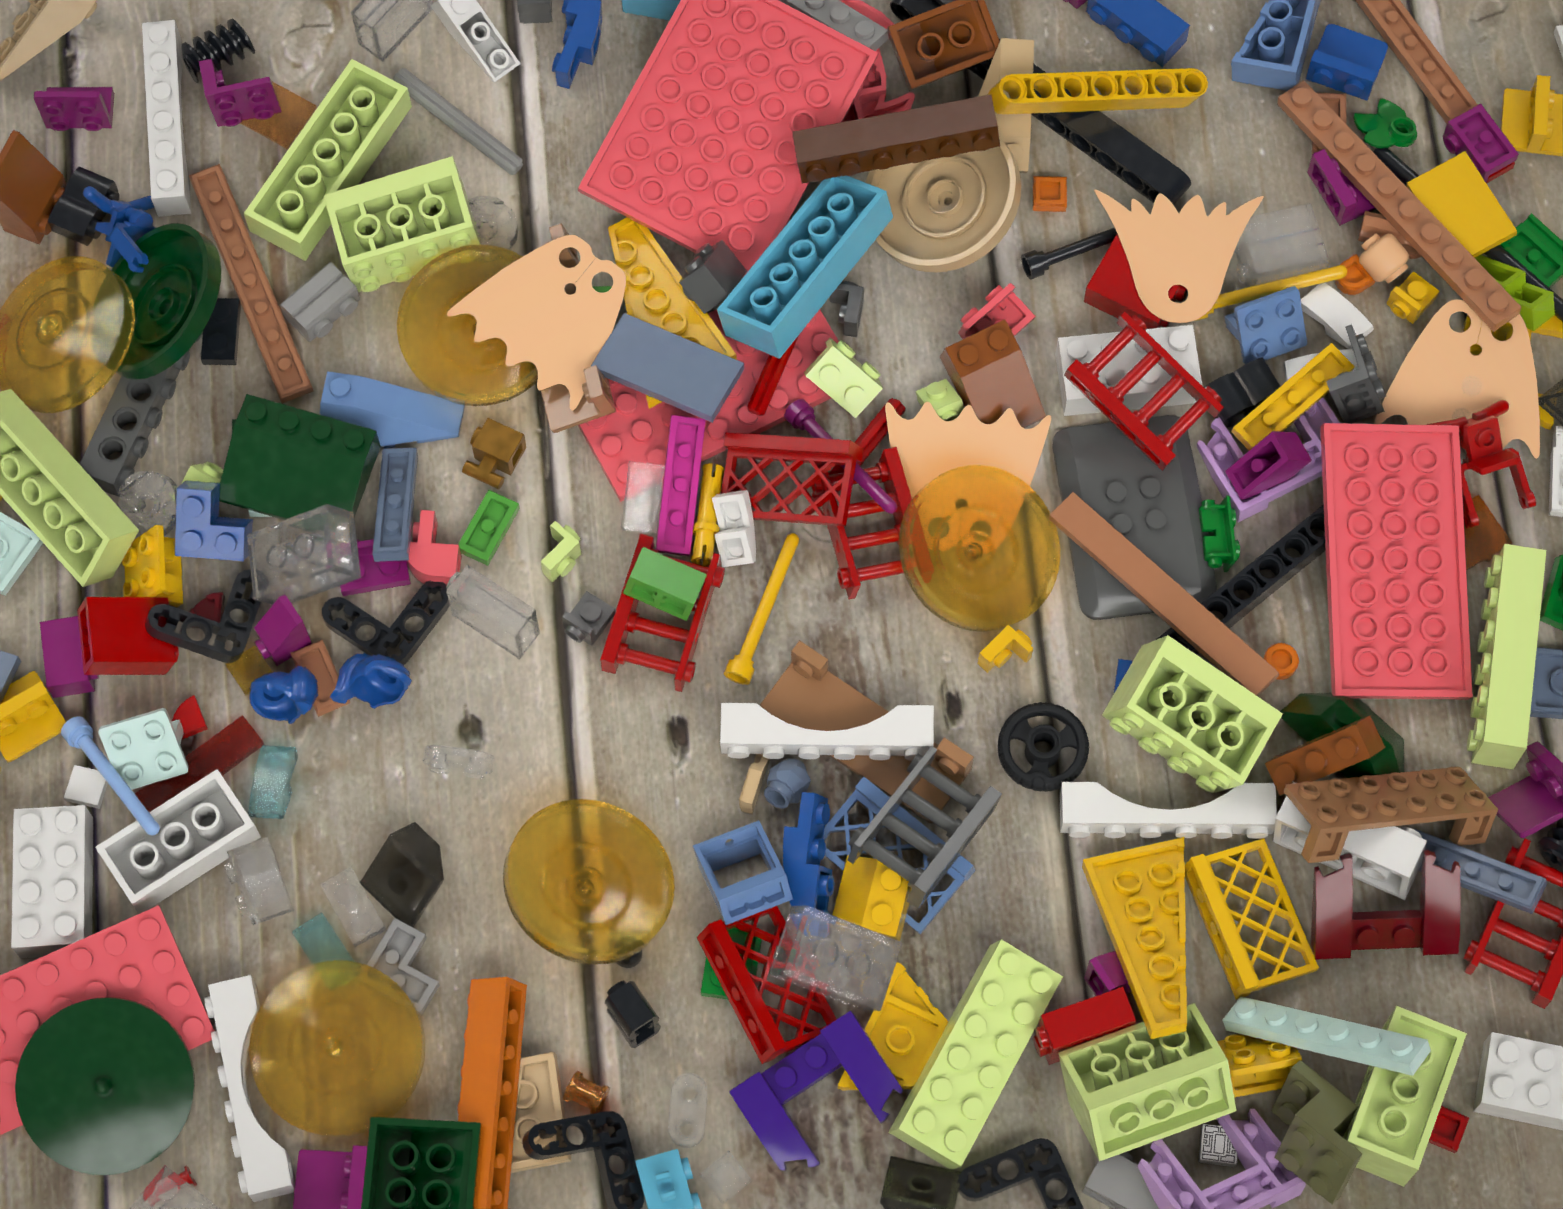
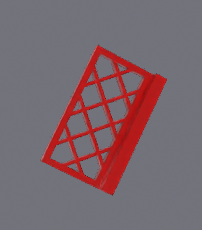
(799, 451)
(747, 998)

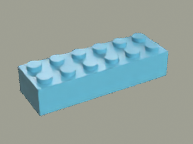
(805, 264)

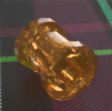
(586, 1093)

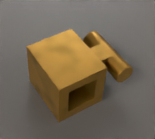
(495, 448)

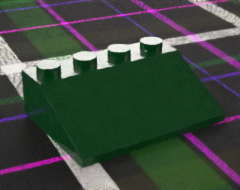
(295, 460)
(421, 1164)

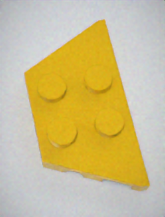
(903, 1030)

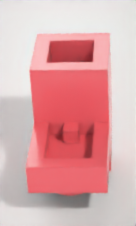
(430, 559)

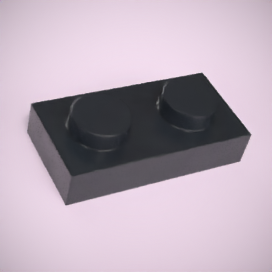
(222, 333)

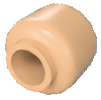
(1384, 257)

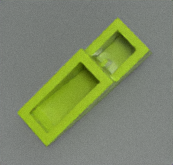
(1535, 302)

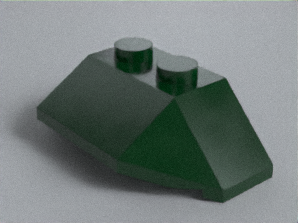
(1322, 713)

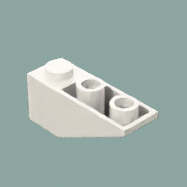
(477, 36)

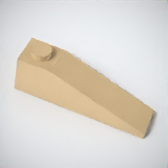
(39, 28)
(1012, 57)

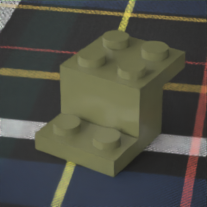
(1315, 1140)

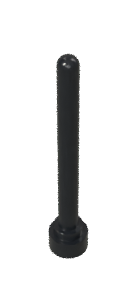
(1037, 263)

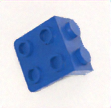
(1347, 61)

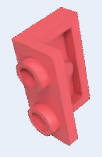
(1001, 305)

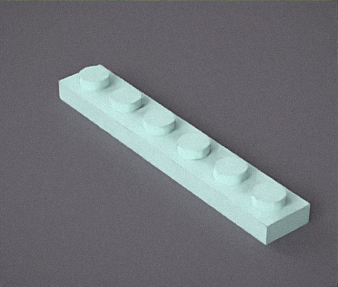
(1327, 1035)

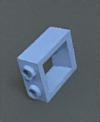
(753, 893)

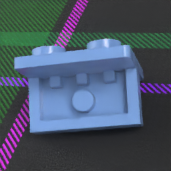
(1269, 325)

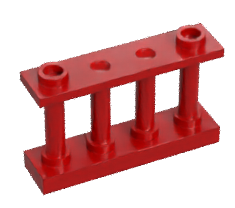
(1111, 399)
(886, 471)
(627, 620)
(1542, 982)

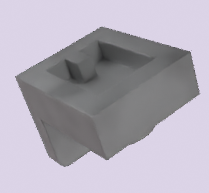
(851, 300)
(587, 619)

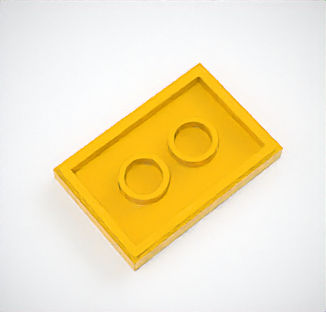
(1464, 204)

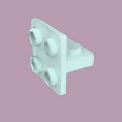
(145, 748)

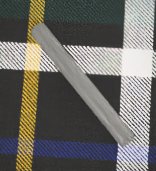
(459, 122)

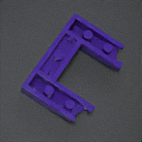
(838, 1045)

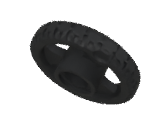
(1018, 728)

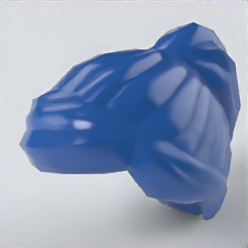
(371, 680)
(284, 694)

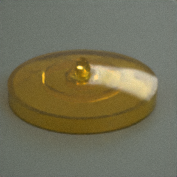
(64, 333)
(443, 347)
(979, 548)
(588, 881)
(337, 1048)

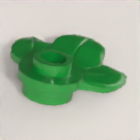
(1387, 126)

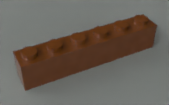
(896, 139)

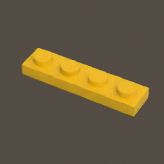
(1293, 397)

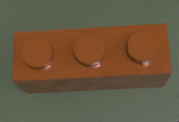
(1326, 754)

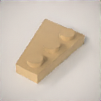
(537, 1102)

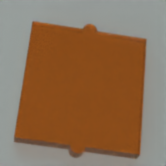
(285, 125)
(1486, 538)

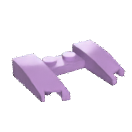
(1223, 452)
(1260, 1184)

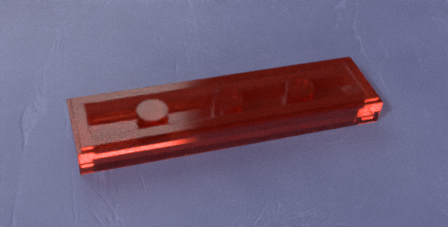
(219, 752)

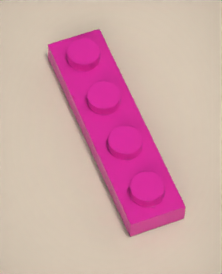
(680, 485)

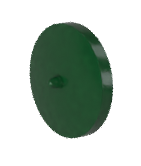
(169, 297)
(105, 1086)

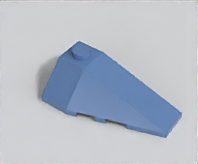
(391, 410)

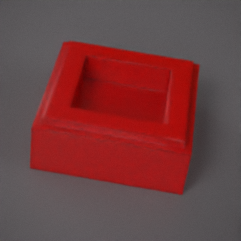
(1448, 1129)

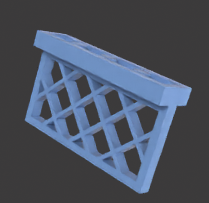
(874, 800)

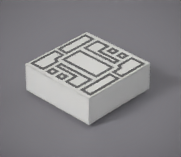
(1216, 1147)

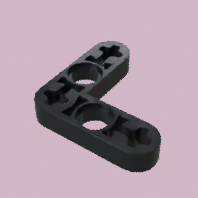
(224, 631)
(386, 636)
(603, 1146)
(1039, 1174)

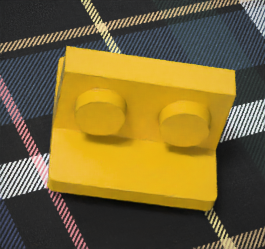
(1534, 118)
(153, 568)
(27, 717)
(1257, 1063)

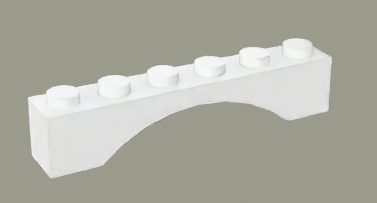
(164, 118)
(752, 730)
(1094, 809)
(264, 1161)

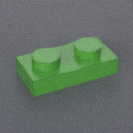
(488, 527)

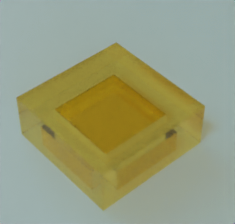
(248, 668)

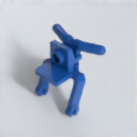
(126, 226)

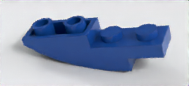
(580, 38)
(804, 850)

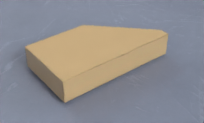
(753, 784)

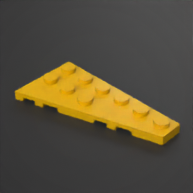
(655, 290)
(1145, 916)

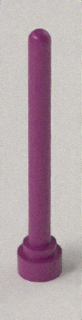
(802, 417)

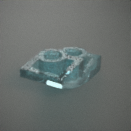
(271, 782)

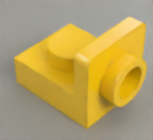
(1412, 297)
(999, 652)

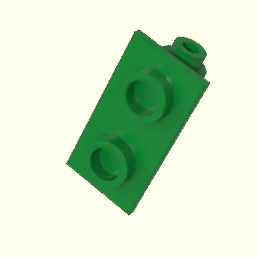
(1222, 546)

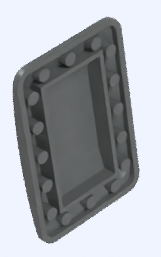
(1142, 503)

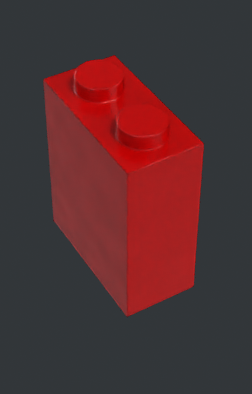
(1115, 291)
(117, 640)
(1082, 1023)

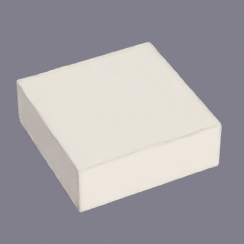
(86, 787)

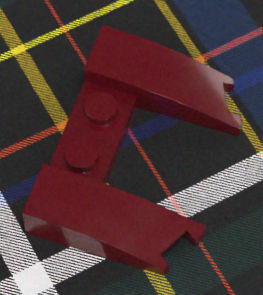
(1432, 928)

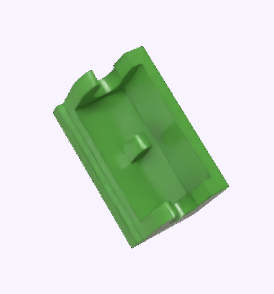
(664, 583)

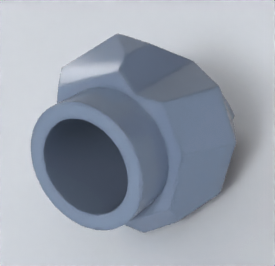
(786, 783)

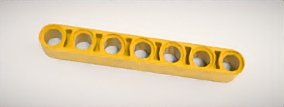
(1109, 83)

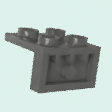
(1359, 391)

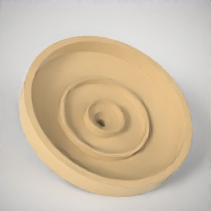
(949, 208)

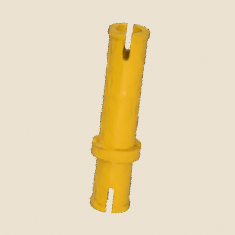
(706, 516)

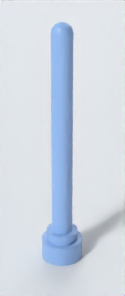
(80, 735)

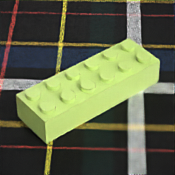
(327, 157)
(59, 497)
(1508, 656)
(975, 1054)

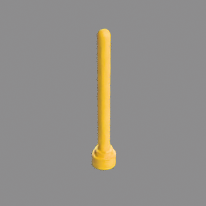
(1265, 289)
(741, 668)

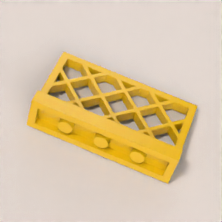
(1221, 924)

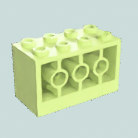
(400, 223)
(1191, 715)
(1146, 1088)
(1401, 1109)

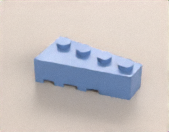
(1276, 45)

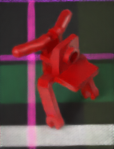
(1485, 454)

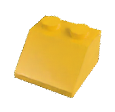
(873, 897)

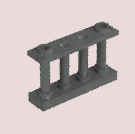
(940, 856)

